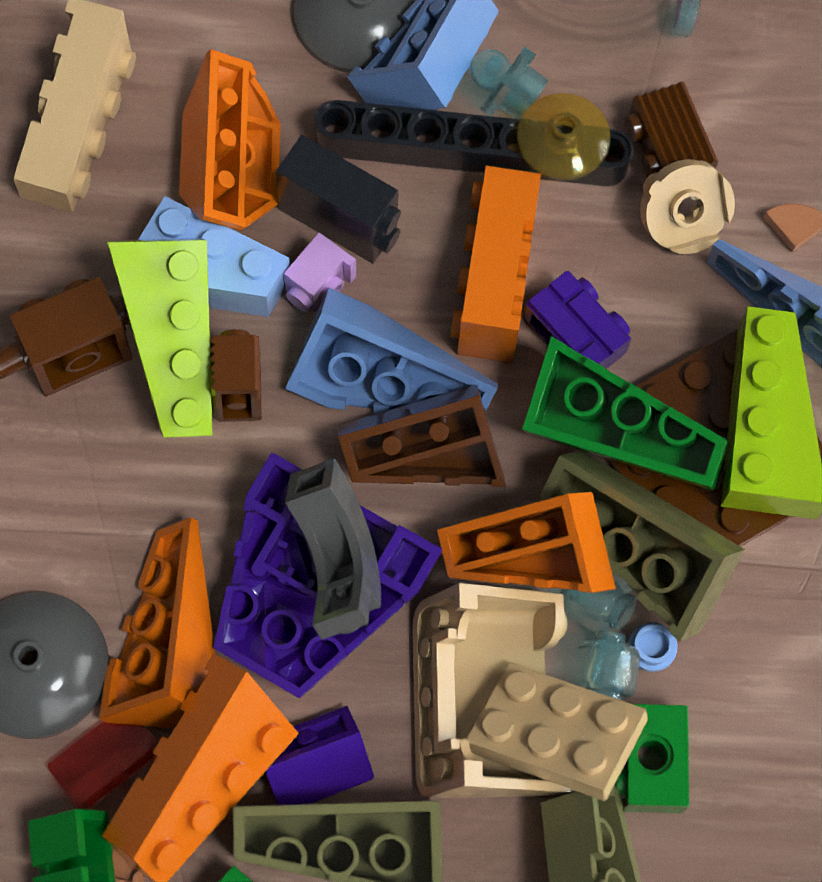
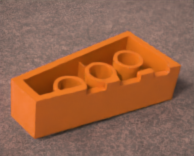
(498, 264)
(199, 772)

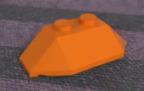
(229, 144)

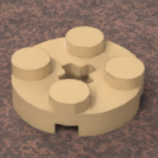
(669, 188)

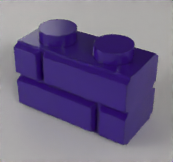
(574, 317)

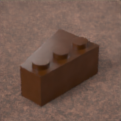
(424, 442)

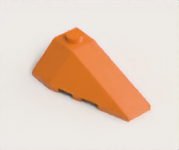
(166, 635)

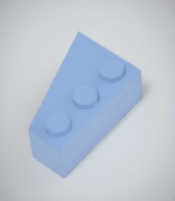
(240, 270)

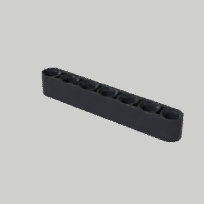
(448, 150)

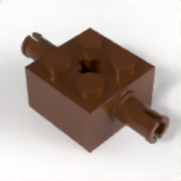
(68, 336)

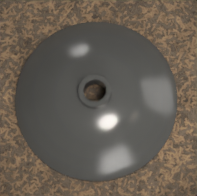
(346, 31)
(69, 669)

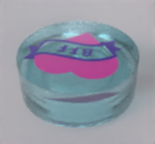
(684, 17)

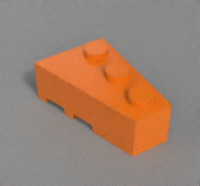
(533, 545)

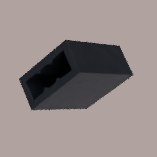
(338, 199)

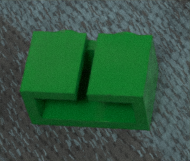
(71, 847)

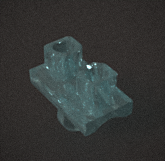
(512, 85)

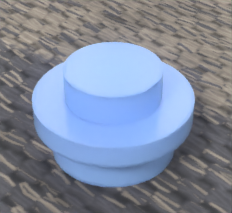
(655, 646)

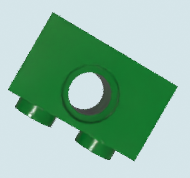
(668, 787)

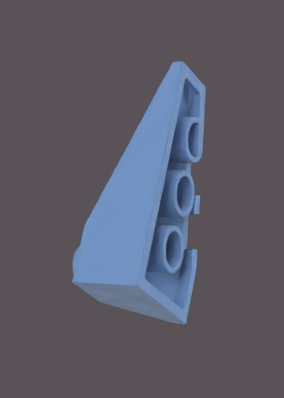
(774, 289)
(374, 362)

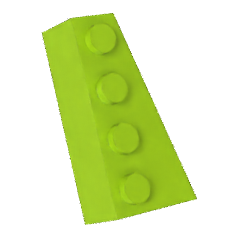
(169, 320)
(771, 428)

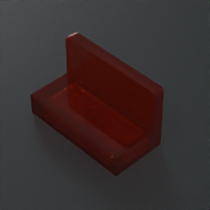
(102, 761)

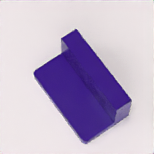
(320, 760)

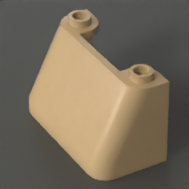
(459, 656)

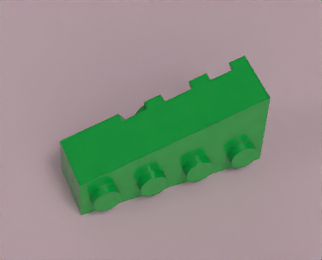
(611, 418)

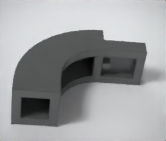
(339, 545)

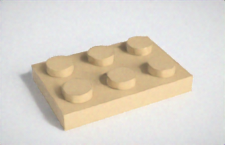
(557, 731)

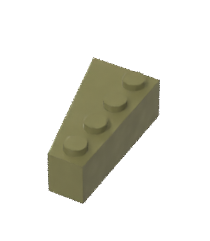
(652, 545)
(588, 839)
(344, 840)

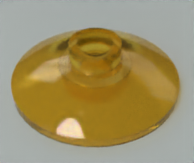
(561, 154)

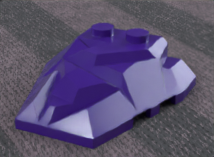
(275, 588)

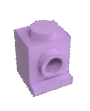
(316, 269)

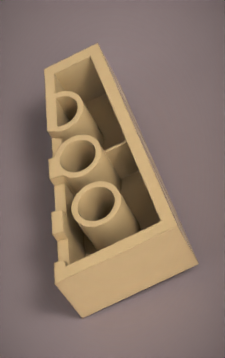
(75, 106)

